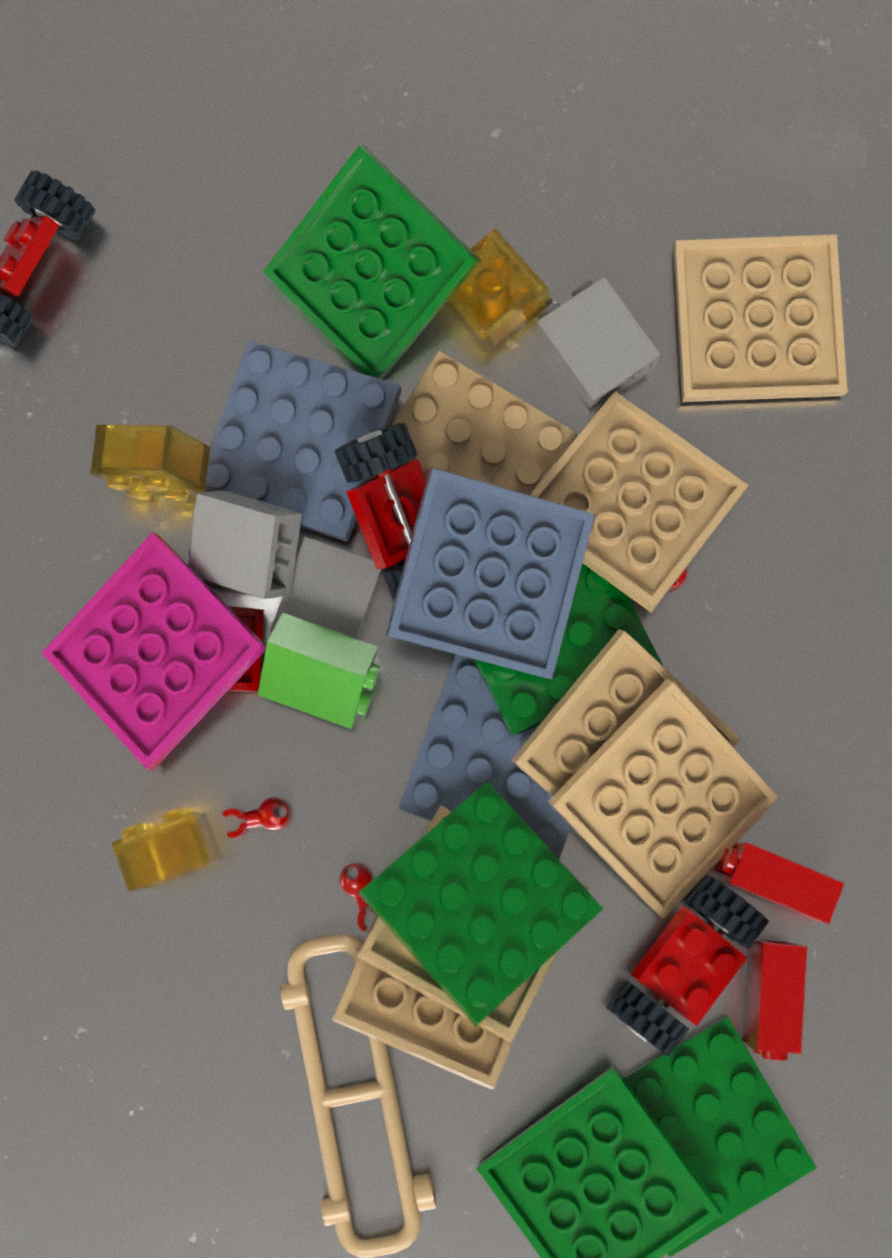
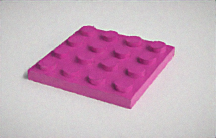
(153, 651)

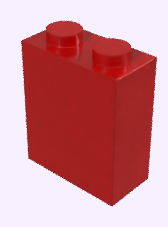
(779, 882)
(775, 998)

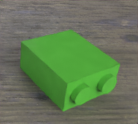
(318, 671)

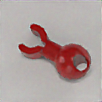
(265, 815)
(353, 885)

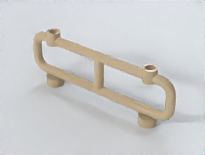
(415, 1191)

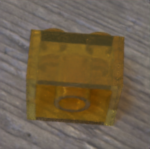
(498, 293)
(150, 461)
(165, 851)

